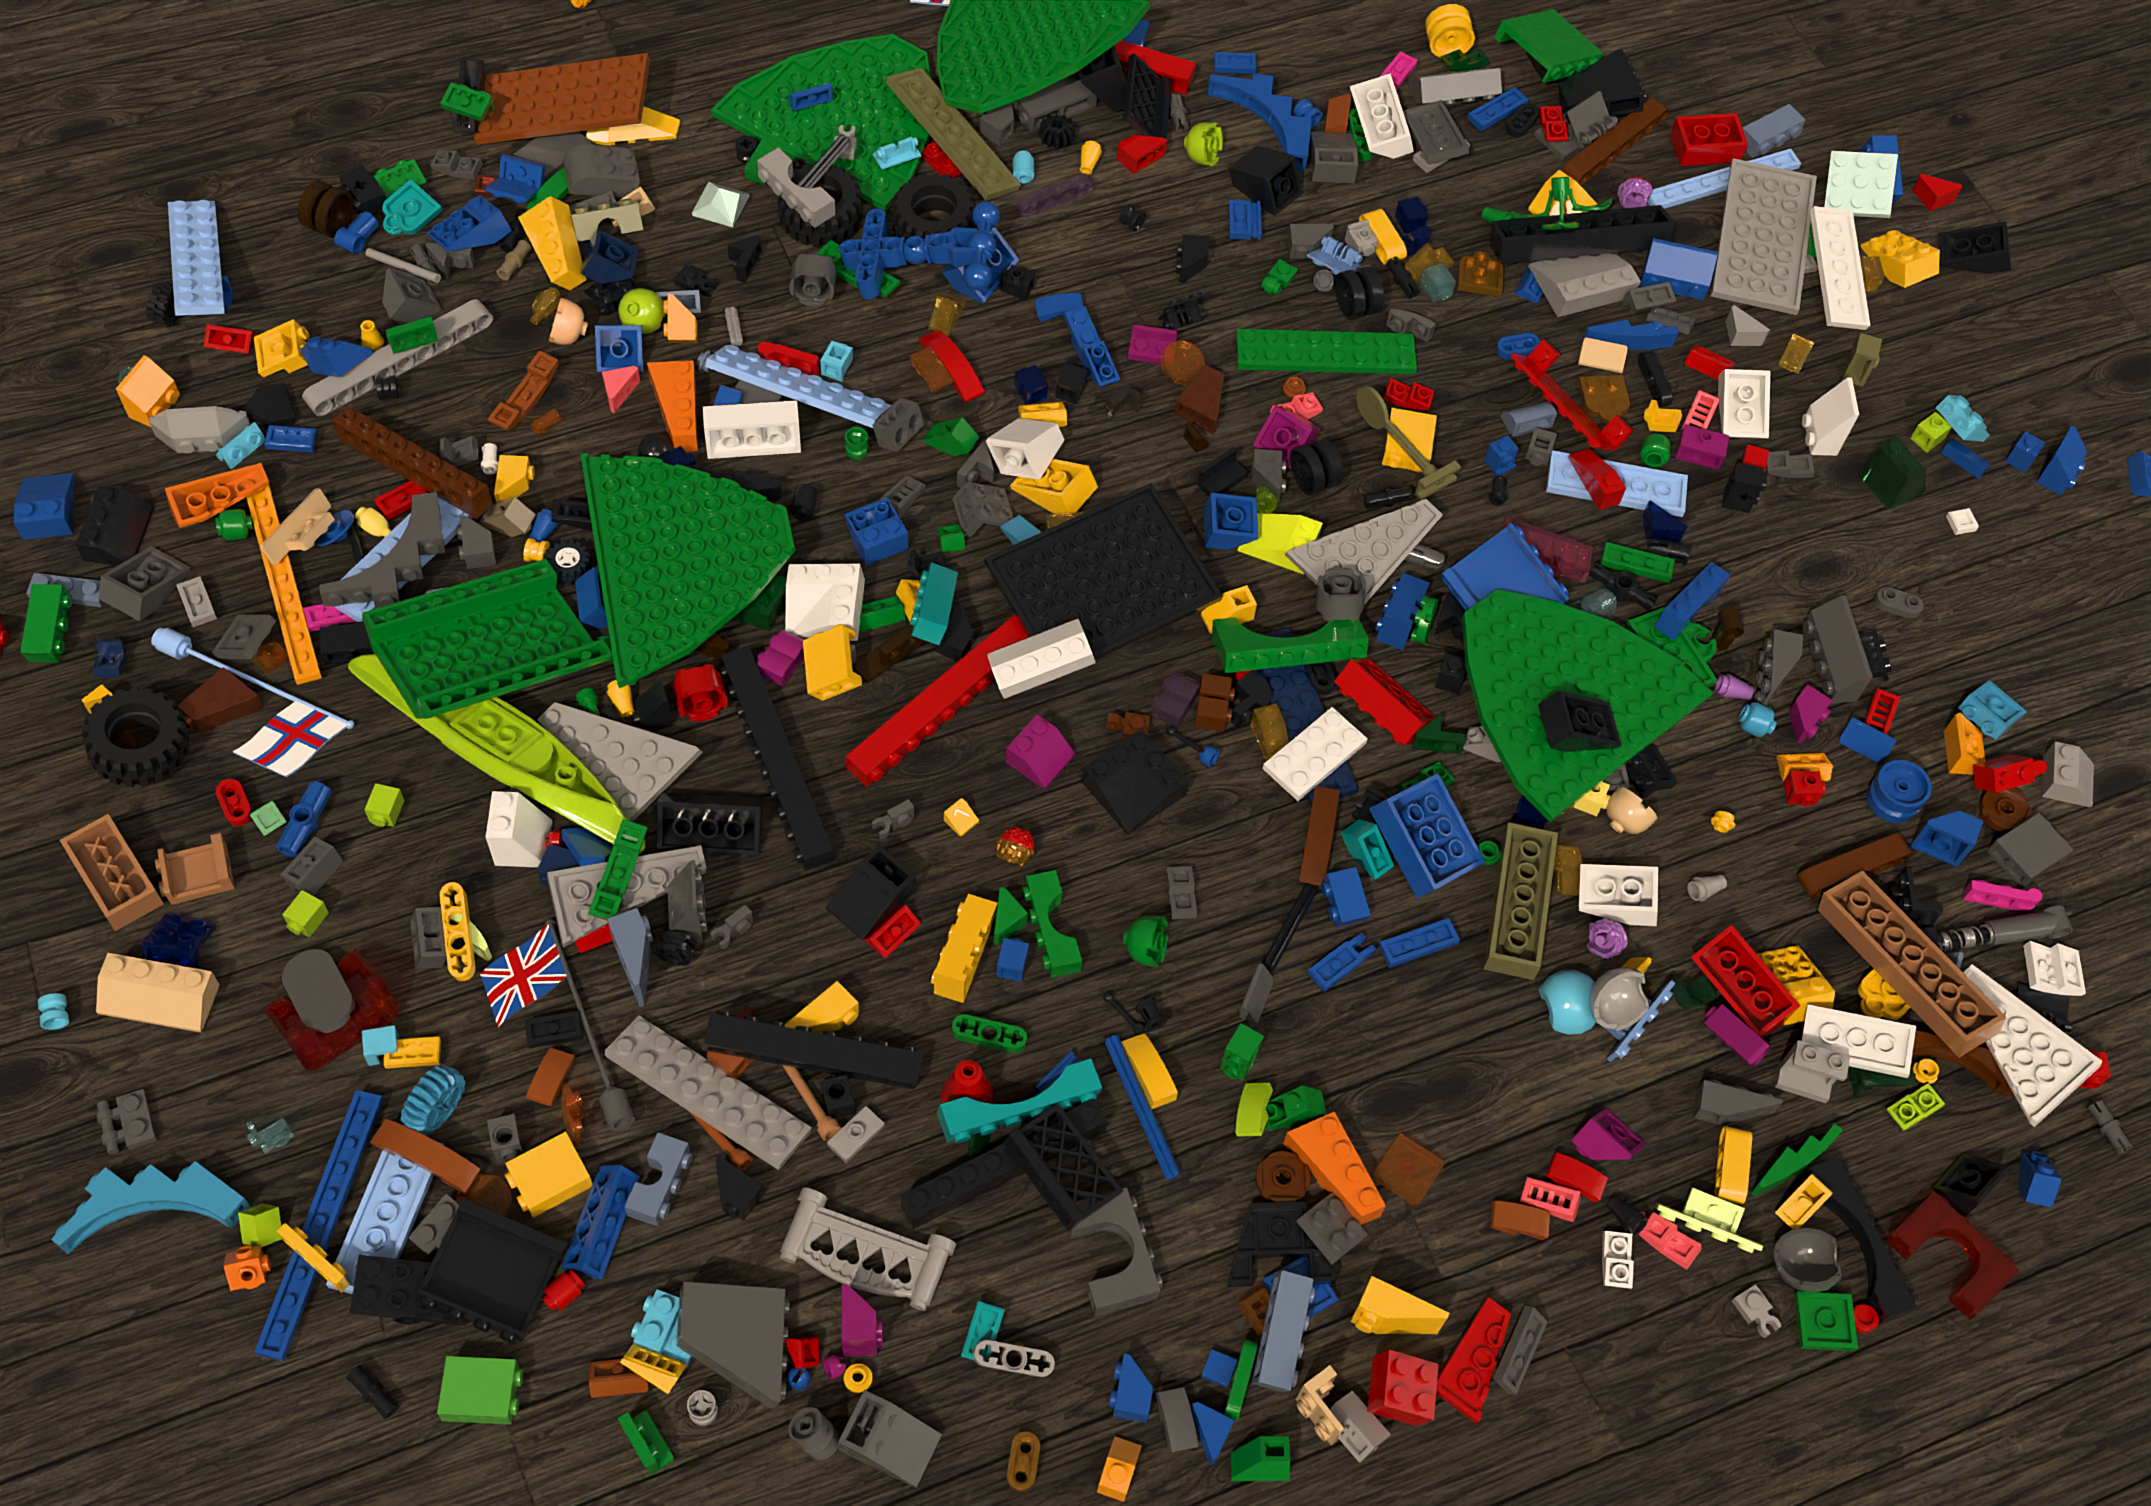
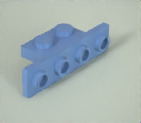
(1636, 1029)

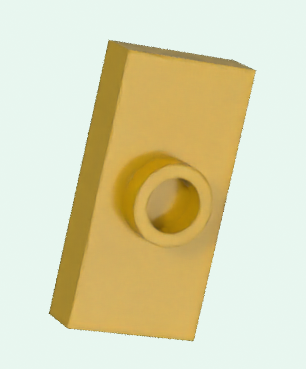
(414, 1053)

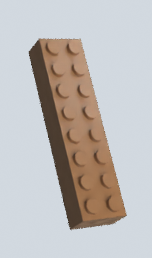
(1911, 964)

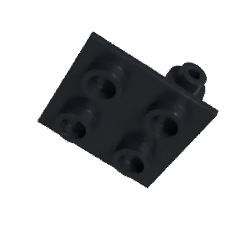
(607, 294)
(1184, 311)
(2048, 1005)

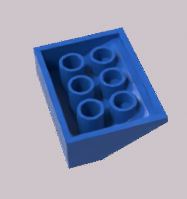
(1427, 835)

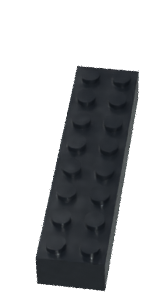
(1598, 234)

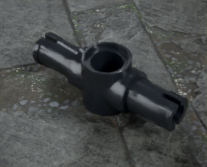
(1623, 586)

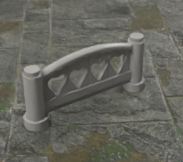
(814, 1220)

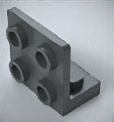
(980, 505)

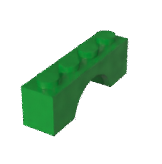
(1060, 951)

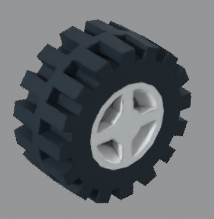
(572, 554)

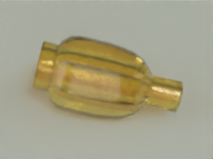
(545, 304)

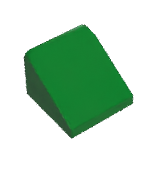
(951, 538)

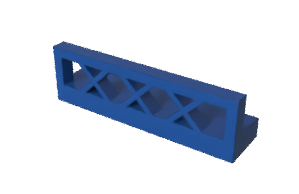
(604, 1221)

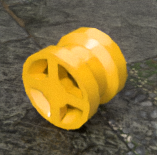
(535, 550)

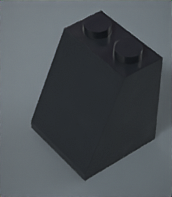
(1106, 79)
(1267, 178)

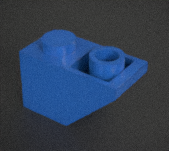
(2038, 1179)
(1133, 1392)

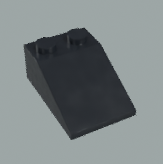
(1976, 249)
(1578, 723)

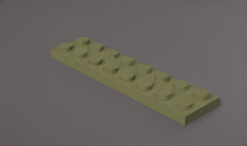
(953, 134)

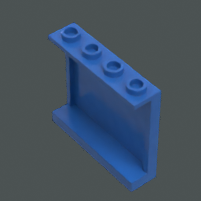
(1505, 565)

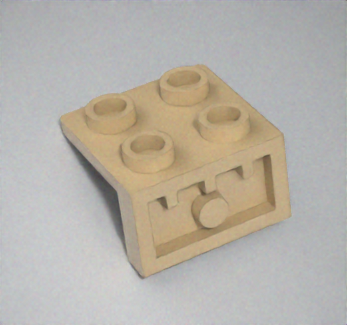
(1312, 1406)

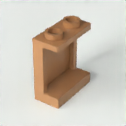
(195, 871)

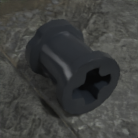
(1151, 1014)

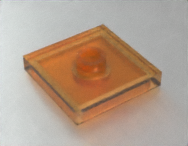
(1408, 1169)

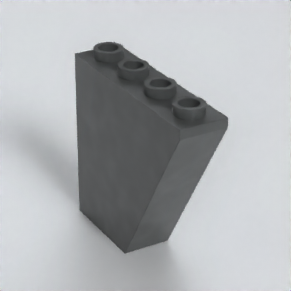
(1063, 97)
(737, 1335)

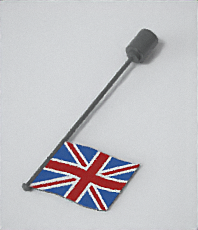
(528, 976)

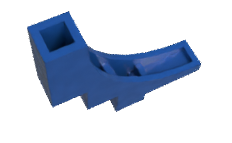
(1275, 110)

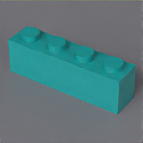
(933, 603)

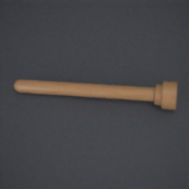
(826, 1125)

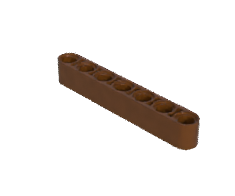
(1616, 141)

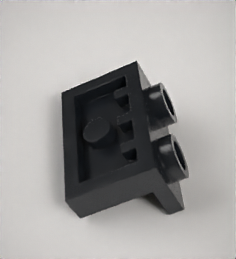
(1873, 650)
(1649, 772)

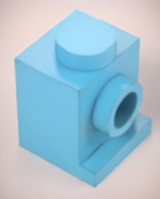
(836, 360)

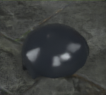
(654, 446)

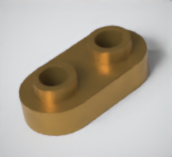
(1023, 1462)

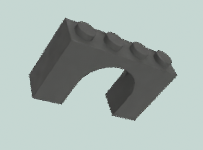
(1138, 1281)

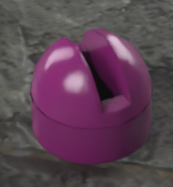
(833, 1367)

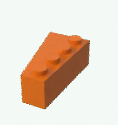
(676, 394)
(1336, 1166)

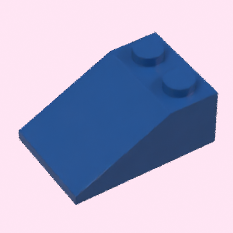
(45, 506)

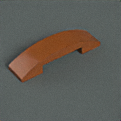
(527, 393)
(427, 1154)

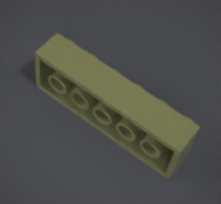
(1521, 901)

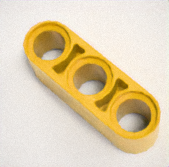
(1388, 239)
(1733, 1165)

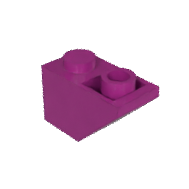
(1807, 711)

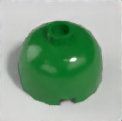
(1147, 940)

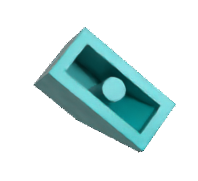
(1367, 847)

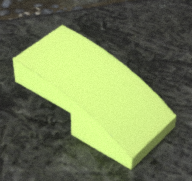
(479, 944)

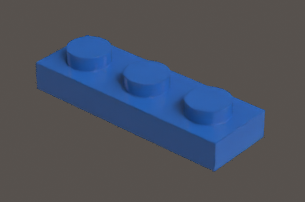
(1497, 109)
(1418, 943)

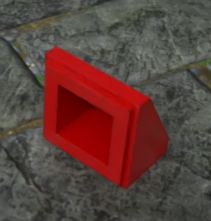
(804, 1351)

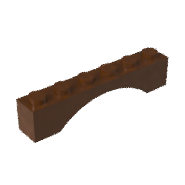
(1978, 1060)

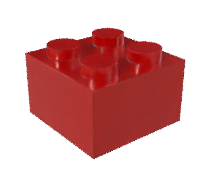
(1403, 1387)

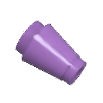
(1732, 687)

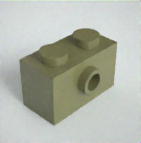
(1862, 359)

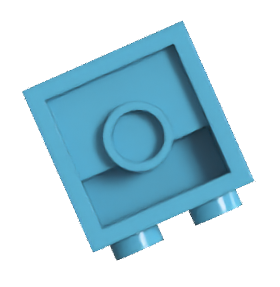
(1962, 418)
(659, 1326)

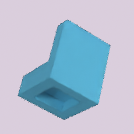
(379, 1042)

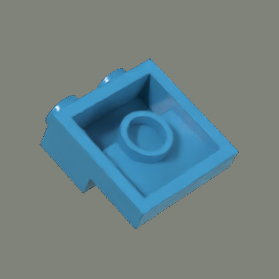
(1991, 710)

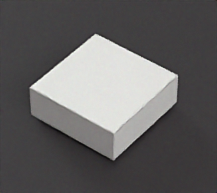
(1962, 521)

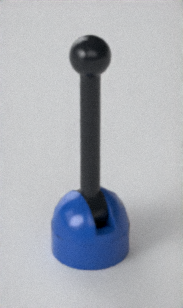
(1207, 755)

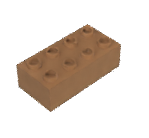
(111, 872)

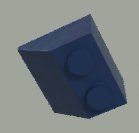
(608, 259)

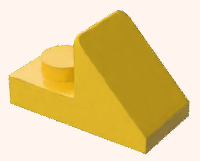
(1804, 1202)

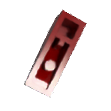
(1598, 478)

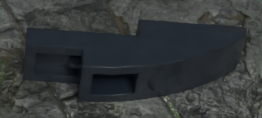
(747, 480)

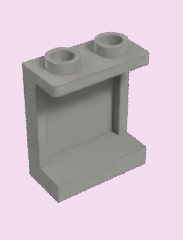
(1811, 1071)

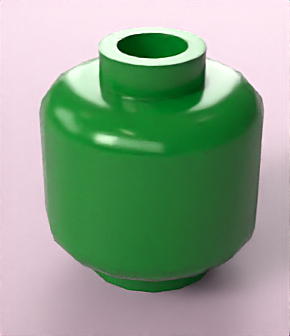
(1655, 450)
(233, 524)

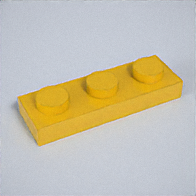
(314, 1256)

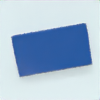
(810, 97)
(1528, 287)
(1965, 458)
(2140, 474)
(1867, 740)

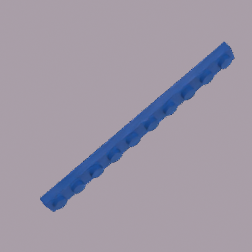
(319, 1224)

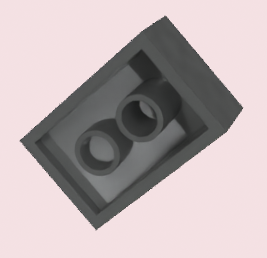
(142, 582)

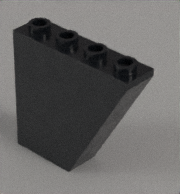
(1613, 77)

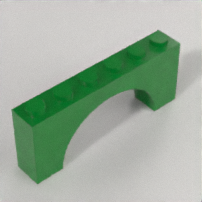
(1246, 650)

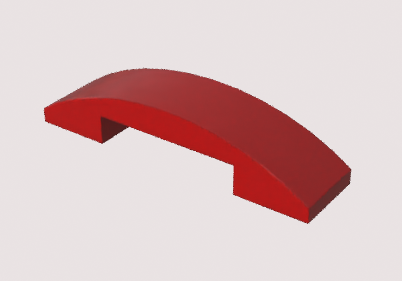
(965, 380)

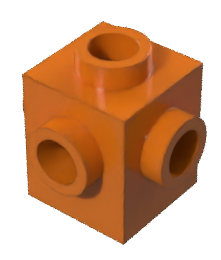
(246, 1267)

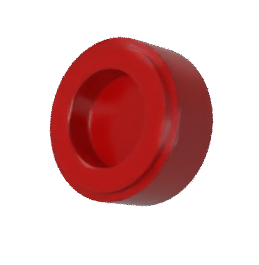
(1865, 1318)

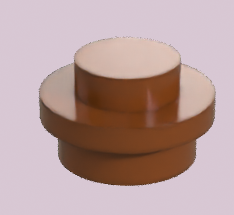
(1293, 387)

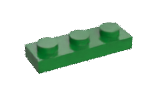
(1637, 562)

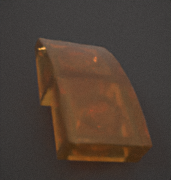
(932, 369)
(571, 1112)

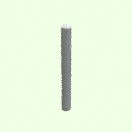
(403, 265)

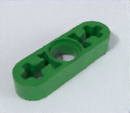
(1359, 141)
(972, 1021)
(1241, 1379)

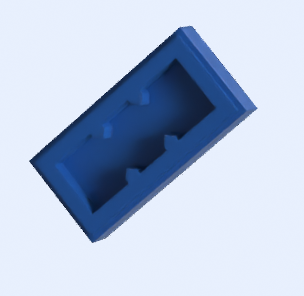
(1234, 63)
(291, 438)

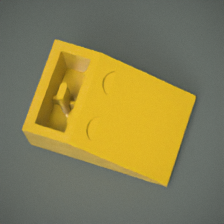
(1903, 257)
(1800, 979)

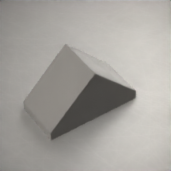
(1744, 329)

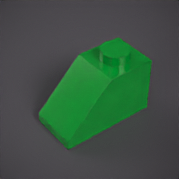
(952, 437)

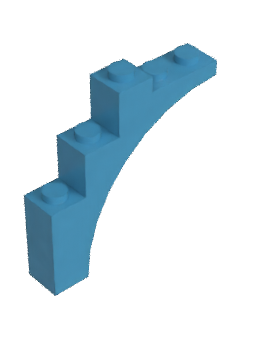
(151, 1190)

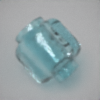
(1599, 603)

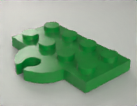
(1684, 647)

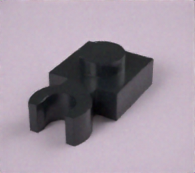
(693, 279)

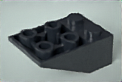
(872, 892)

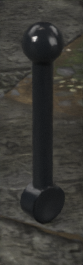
(1137, 1027)

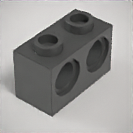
(898, 424)
(428, 938)

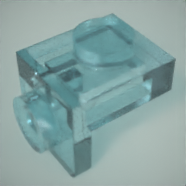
(271, 1137)

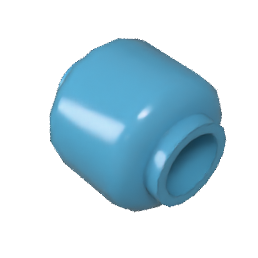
(1757, 719)

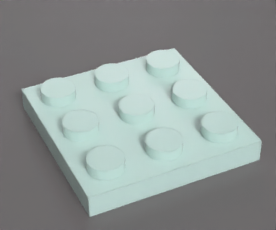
(1861, 183)

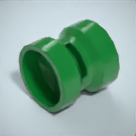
(856, 443)

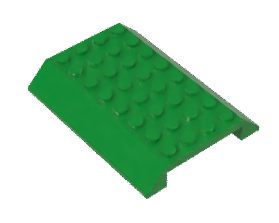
(480, 639)

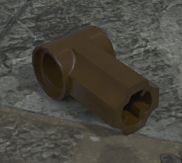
(1728, 628)

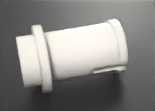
(489, 464)

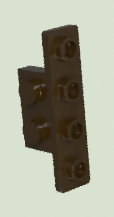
(887, 654)

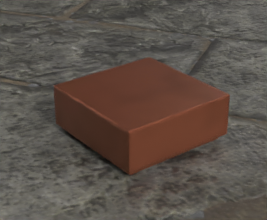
(481, 183)

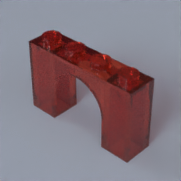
(1989, 1267)

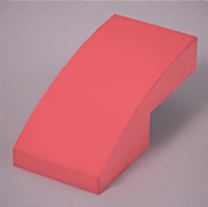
(1670, 1242)

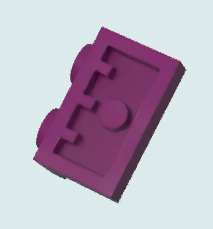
(1149, 343)

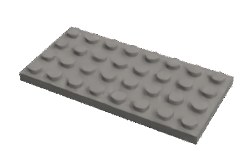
(1764, 236)

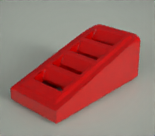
(1886, 698)

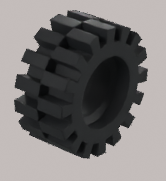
(161, 305)

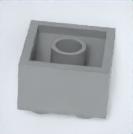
(2068, 775)

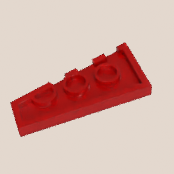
(1470, 1366)

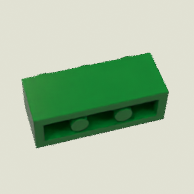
(46, 623)

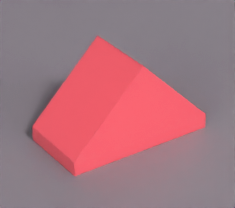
(620, 384)

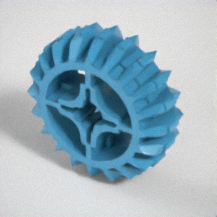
(433, 1099)

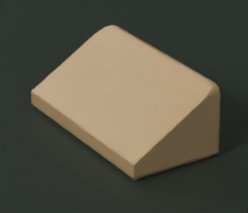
(1603, 355)

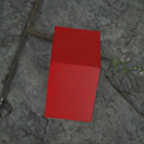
(1935, 191)

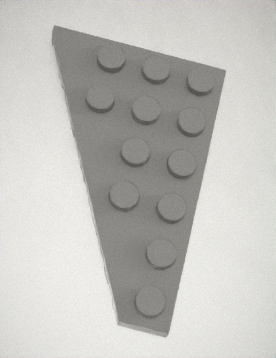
(1369, 547)
(623, 758)

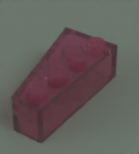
(1563, 555)

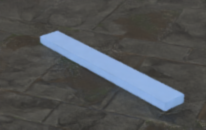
(1714, 181)

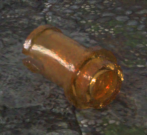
(544, 422)

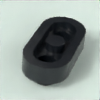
(1522, 120)
(1321, 674)

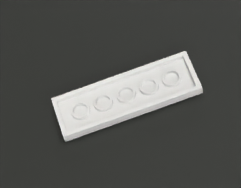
(1839, 268)

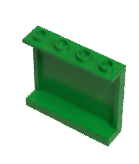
(1551, 42)

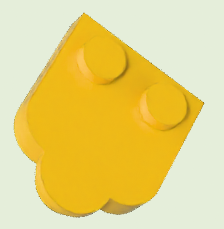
(1880, 998)

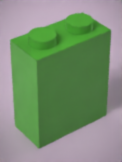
(479, 1390)

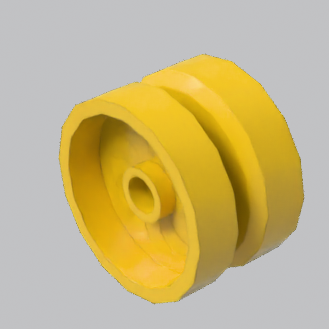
(1449, 30)

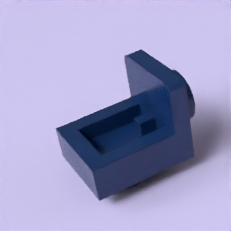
(110, 658)

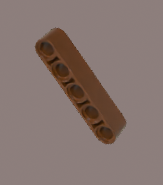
(1870, 858)

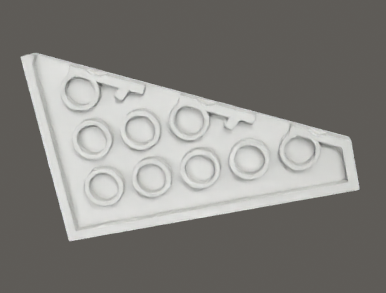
(2033, 1053)

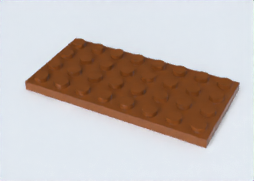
(565, 98)

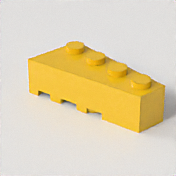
(555, 241)
(964, 948)

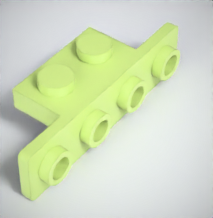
(1713, 1214)

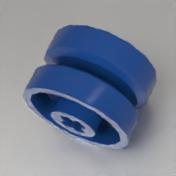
(1899, 791)

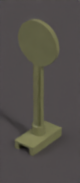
(1376, 415)

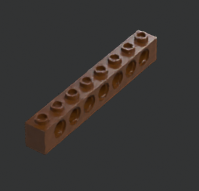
(412, 462)

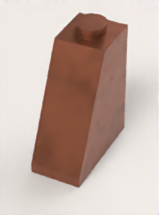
(1201, 399)
(219, 702)

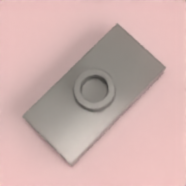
(856, 1134)

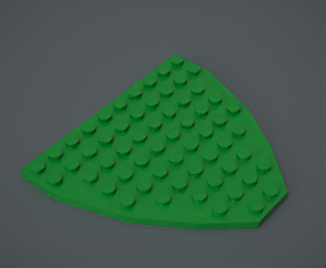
(1017, 47)
(860, 99)
(1533, 647)

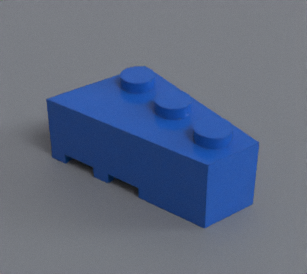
(1887, 145)
(1401, 611)

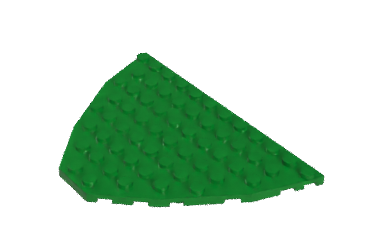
(676, 555)

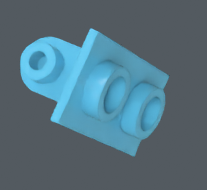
(894, 155)
(241, 446)

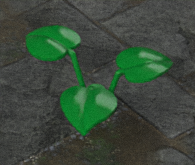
(1559, 191)

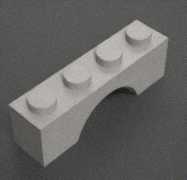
(811, 203)

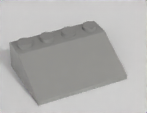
(1584, 281)

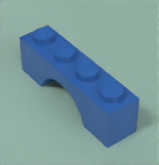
(1688, 603)

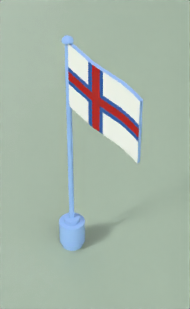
(288, 737)

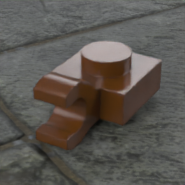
(1129, 724)

